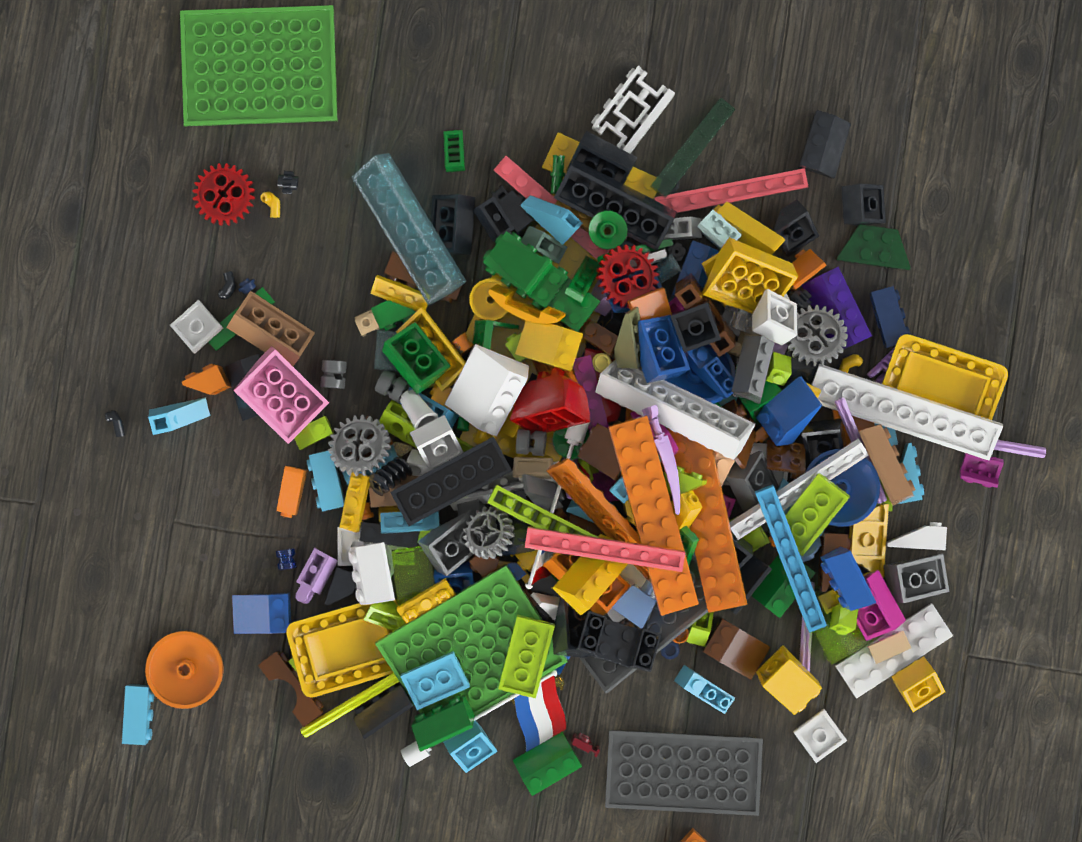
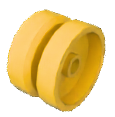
(479, 303)

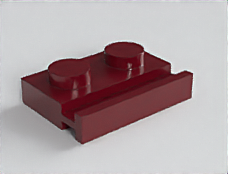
(583, 742)

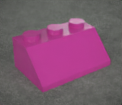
(884, 614)

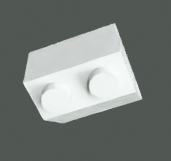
(775, 318)
(436, 442)

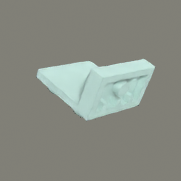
(717, 229)

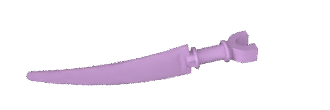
(666, 454)

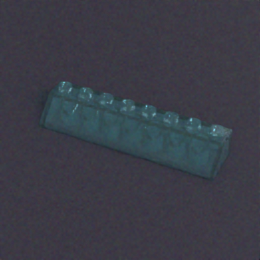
(408, 228)

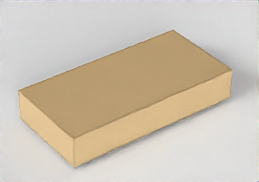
(532, 466)
(889, 647)

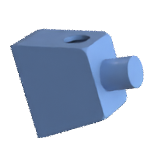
(637, 604)

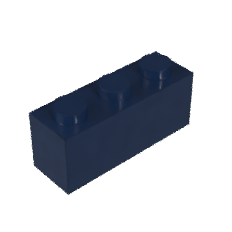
(888, 315)

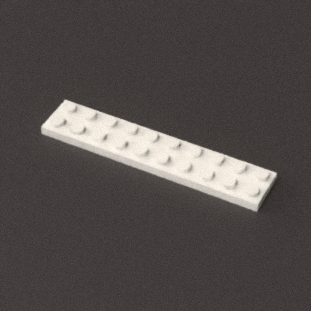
(908, 412)

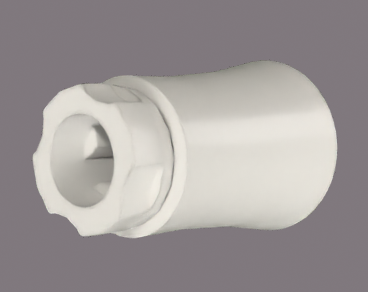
(417, 409)

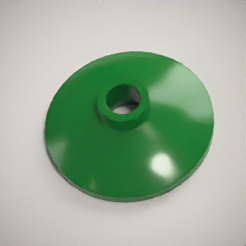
(608, 220)

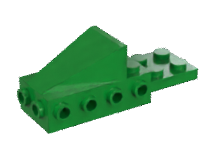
(537, 279)

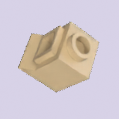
(366, 322)

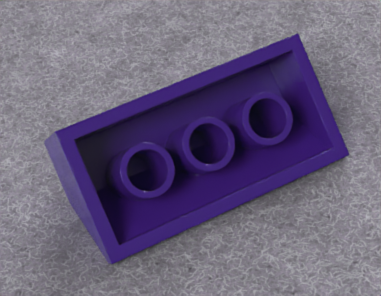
(833, 292)

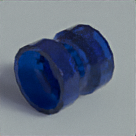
(286, 560)

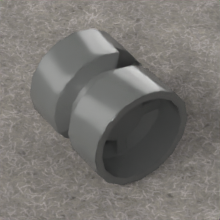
(333, 374)
(387, 382)
(524, 442)

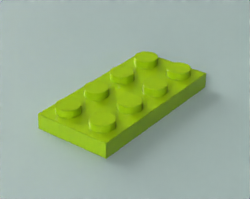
(814, 511)
(526, 656)

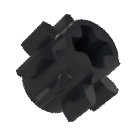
(287, 182)
(801, 299)

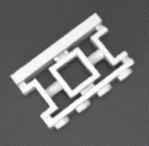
(644, 119)

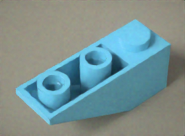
(555, 219)
(177, 415)
(913, 470)
(704, 689)

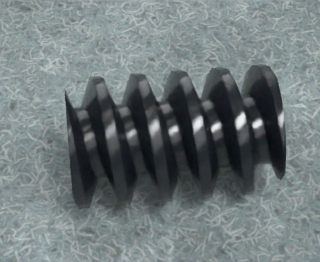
(389, 475)

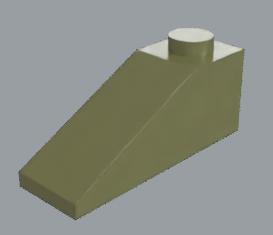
(627, 346)

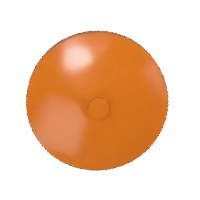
(184, 669)

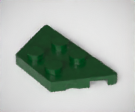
(875, 247)

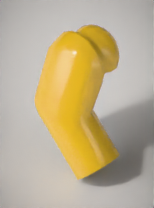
(273, 202)
(850, 361)

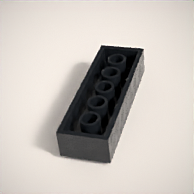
(451, 481)

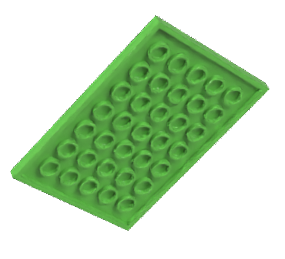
(258, 65)
(478, 630)

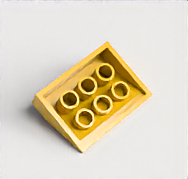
(745, 273)

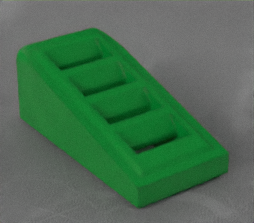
(458, 162)

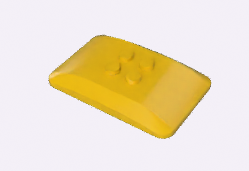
(946, 375)
(337, 650)

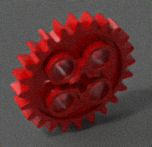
(209, 184)
(621, 259)

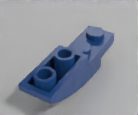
(710, 371)

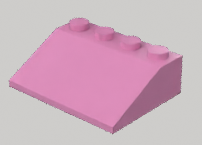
(280, 395)

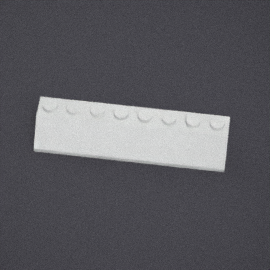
(677, 409)

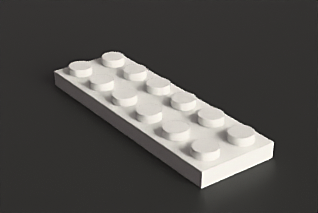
(924, 632)

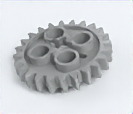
(828, 325)
(343, 445)

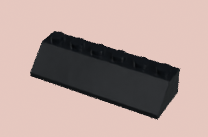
(596, 192)

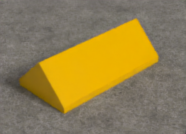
(443, 345)

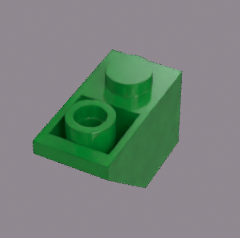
(390, 313)

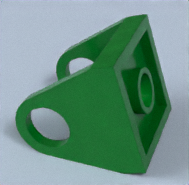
(483, 331)

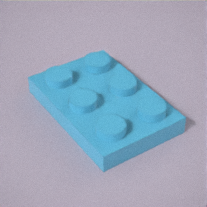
(435, 680)

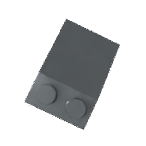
(446, 544)
(916, 578)

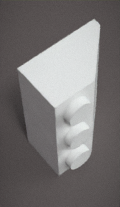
(371, 573)

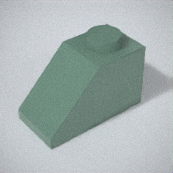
(544, 244)

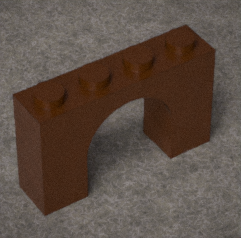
(689, 294)

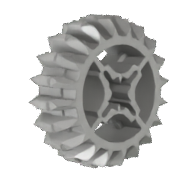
(483, 524)

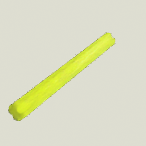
(349, 705)

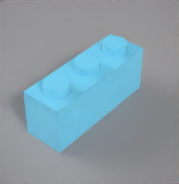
(326, 481)
(137, 714)

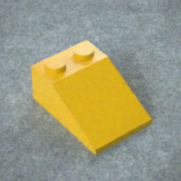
(549, 344)

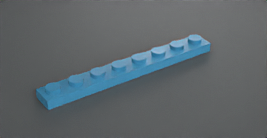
(790, 558)

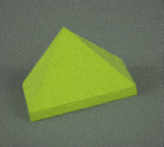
(384, 615)

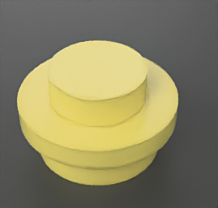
(601, 362)

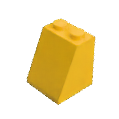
(788, 680)

